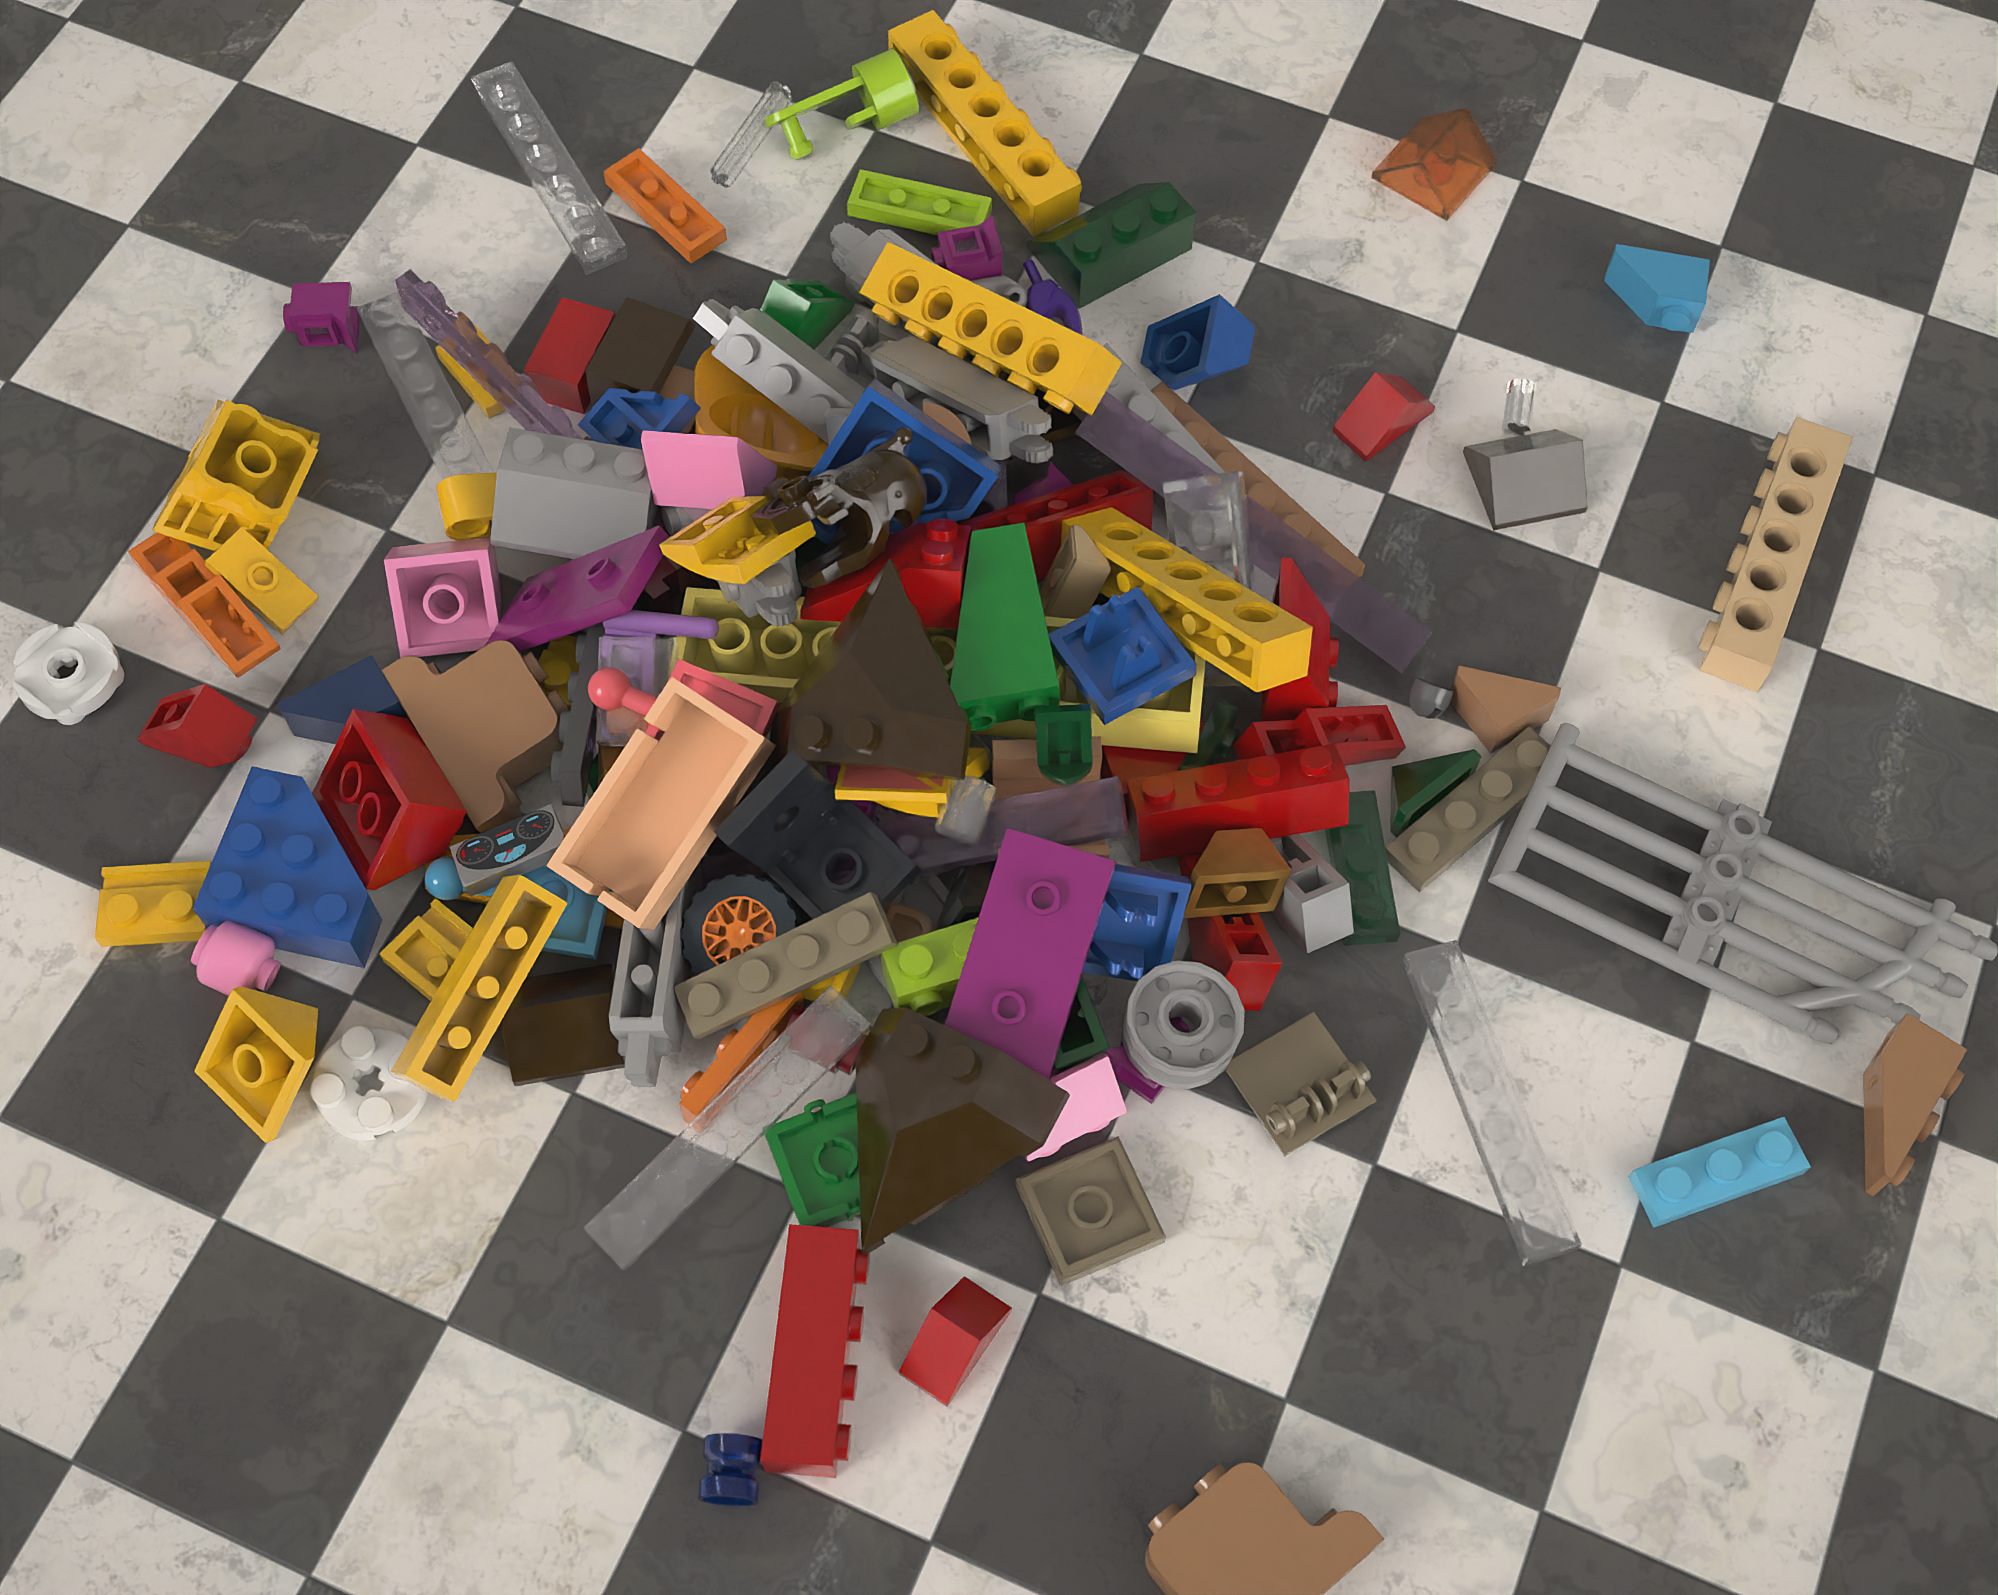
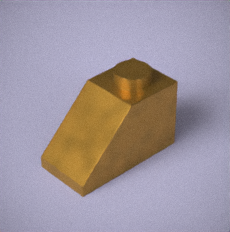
(1237, 875)

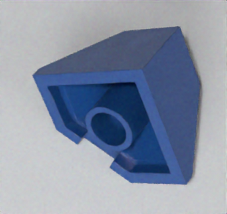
(1198, 343)

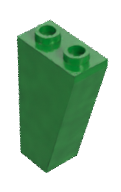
(1002, 638)

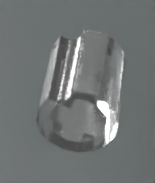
(966, 810)

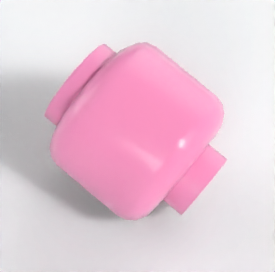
(234, 958)

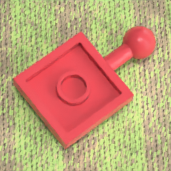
(612, 689)

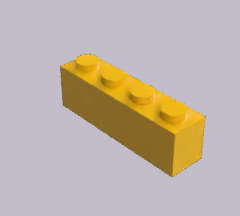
(479, 987)

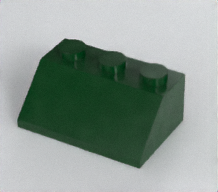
(1116, 241)

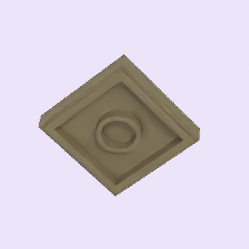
(1090, 1211)

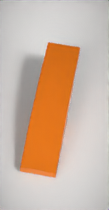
(205, 602)

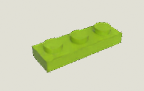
(915, 204)

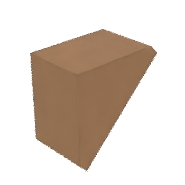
(1501, 705)

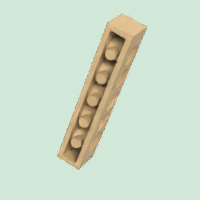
(1774, 555)

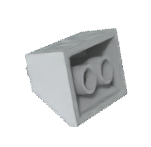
(568, 494)

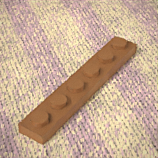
(1257, 483)

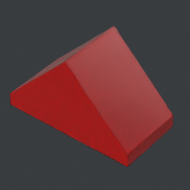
(1381, 414)
(953, 1339)

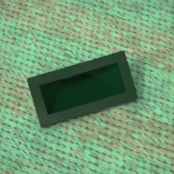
(1424, 783)

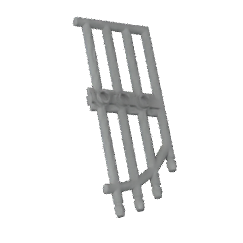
(1713, 892)

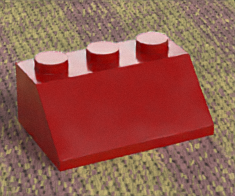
(387, 798)

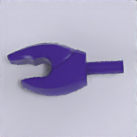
(1050, 300)

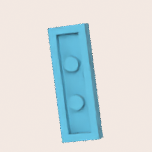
(1719, 1171)

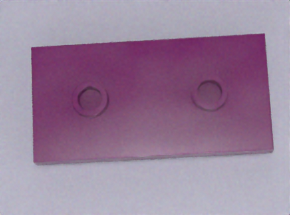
(581, 592)
(1030, 948)

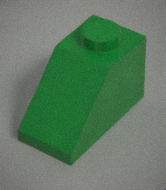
(806, 308)

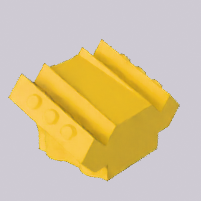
(238, 476)

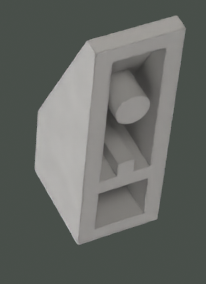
(1315, 897)

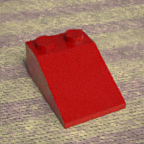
(933, 572)
(1315, 689)

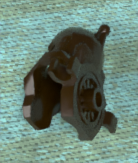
(869, 488)

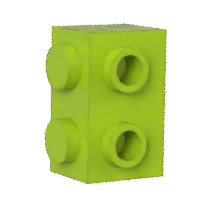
(927, 968)

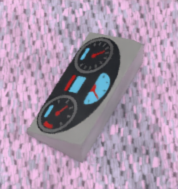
(508, 850)

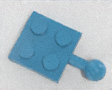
(576, 931)

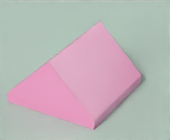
(703, 469)

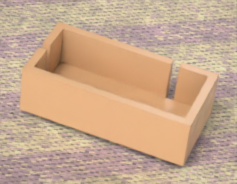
(661, 806)

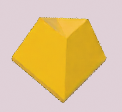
(259, 1056)

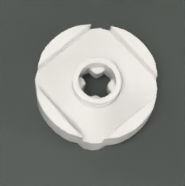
(77, 695)
(337, 1086)

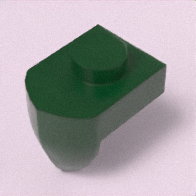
(1064, 742)

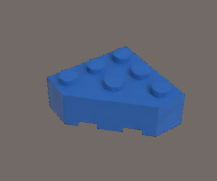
(952, 469)
(288, 875)

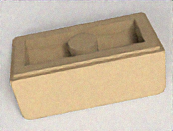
(1074, 577)

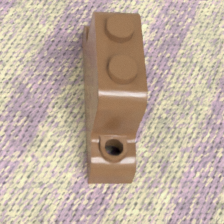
(483, 724)
(1252, 1540)

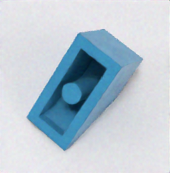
(1660, 286)

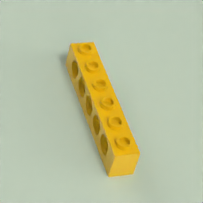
(987, 124)
(991, 329)
(1200, 604)

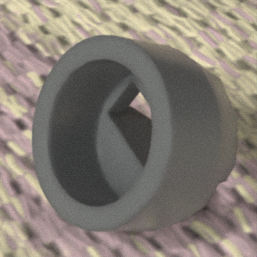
(1429, 698)

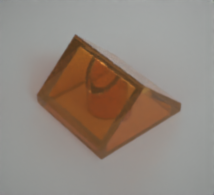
(1438, 162)

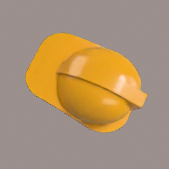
(739, 410)

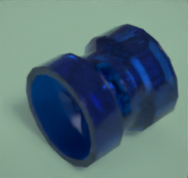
(730, 1470)

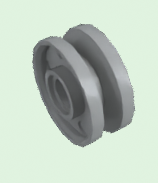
(1187, 992)

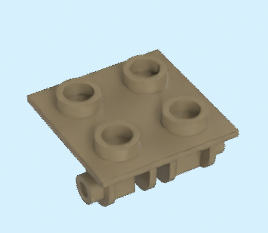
(1300, 1083)

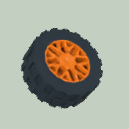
(735, 918)

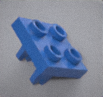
(1121, 655)
(1138, 923)

